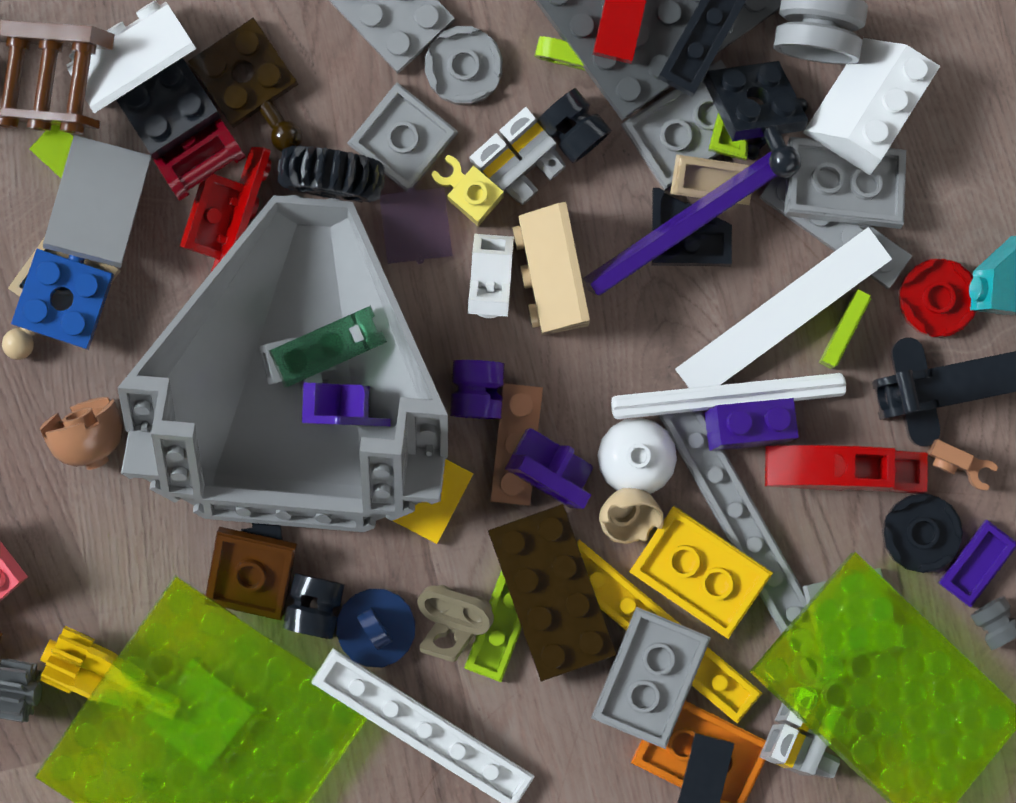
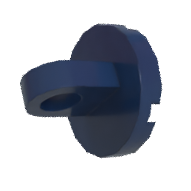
(376, 628)

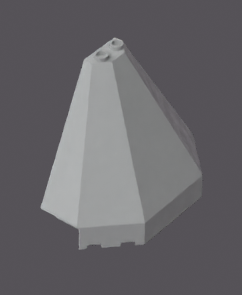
(238, 447)

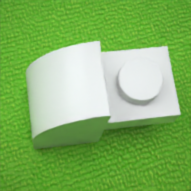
(490, 275)

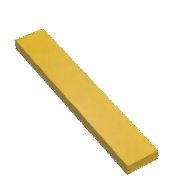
(714, 676)

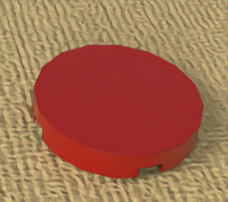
(937, 298)

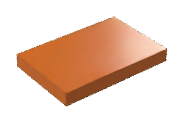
(672, 761)

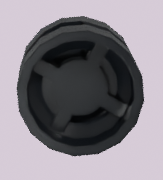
(584, 136)
(309, 620)

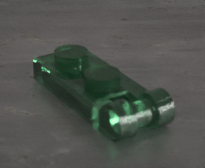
(325, 347)

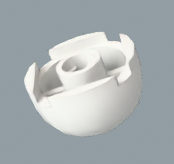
(637, 455)

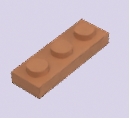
(519, 412)

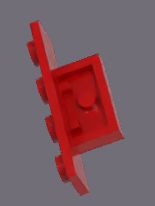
(225, 207)

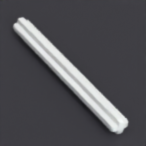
(707, 397)

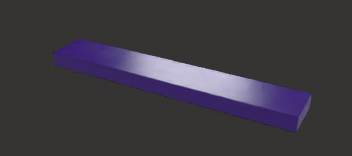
(679, 226)

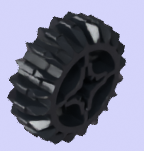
(331, 173)

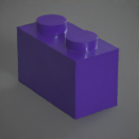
(751, 424)

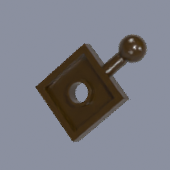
(242, 100)

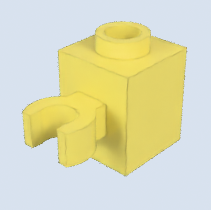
(471, 193)

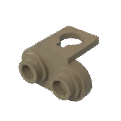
(455, 615)

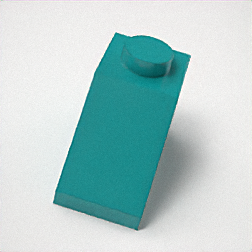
(995, 281)

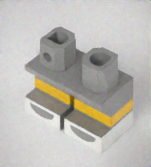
(533, 148)
(798, 747)

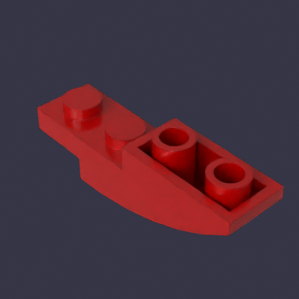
(846, 468)

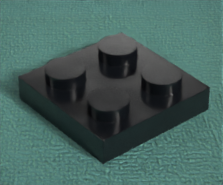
(168, 108)

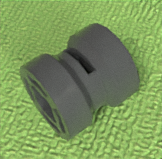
(995, 619)

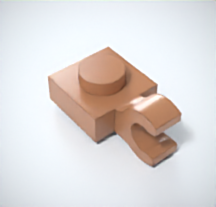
(951, 459)

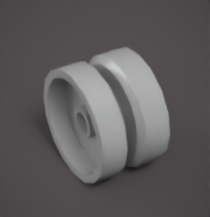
(821, 30)

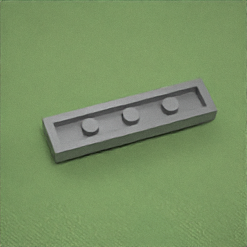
(838, 233)

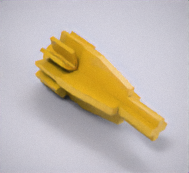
(75, 663)

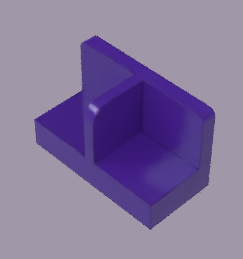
(338, 405)
(551, 468)

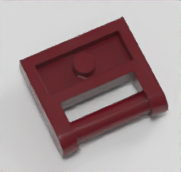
(193, 151)

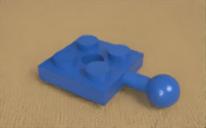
(45, 277)

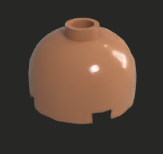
(85, 434)

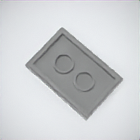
(674, 127)
(841, 192)
(97, 201)
(650, 677)

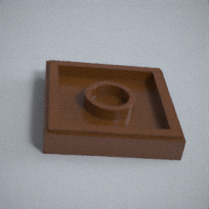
(251, 573)

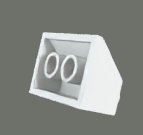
(136, 55)
(871, 102)

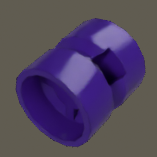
(477, 389)

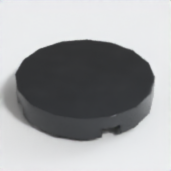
(922, 533)

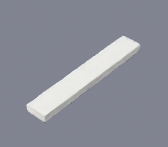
(785, 312)
(422, 728)

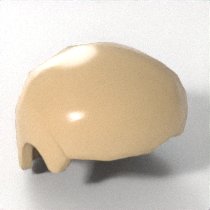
(630, 515)

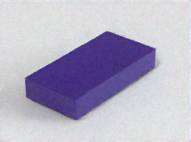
(977, 563)

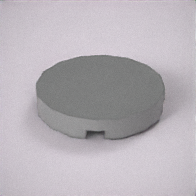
(463, 65)

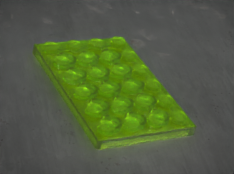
(887, 690)

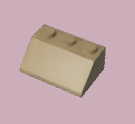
(552, 270)

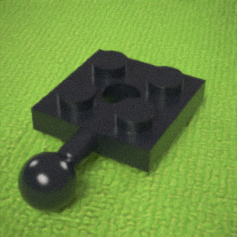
(749, 120)

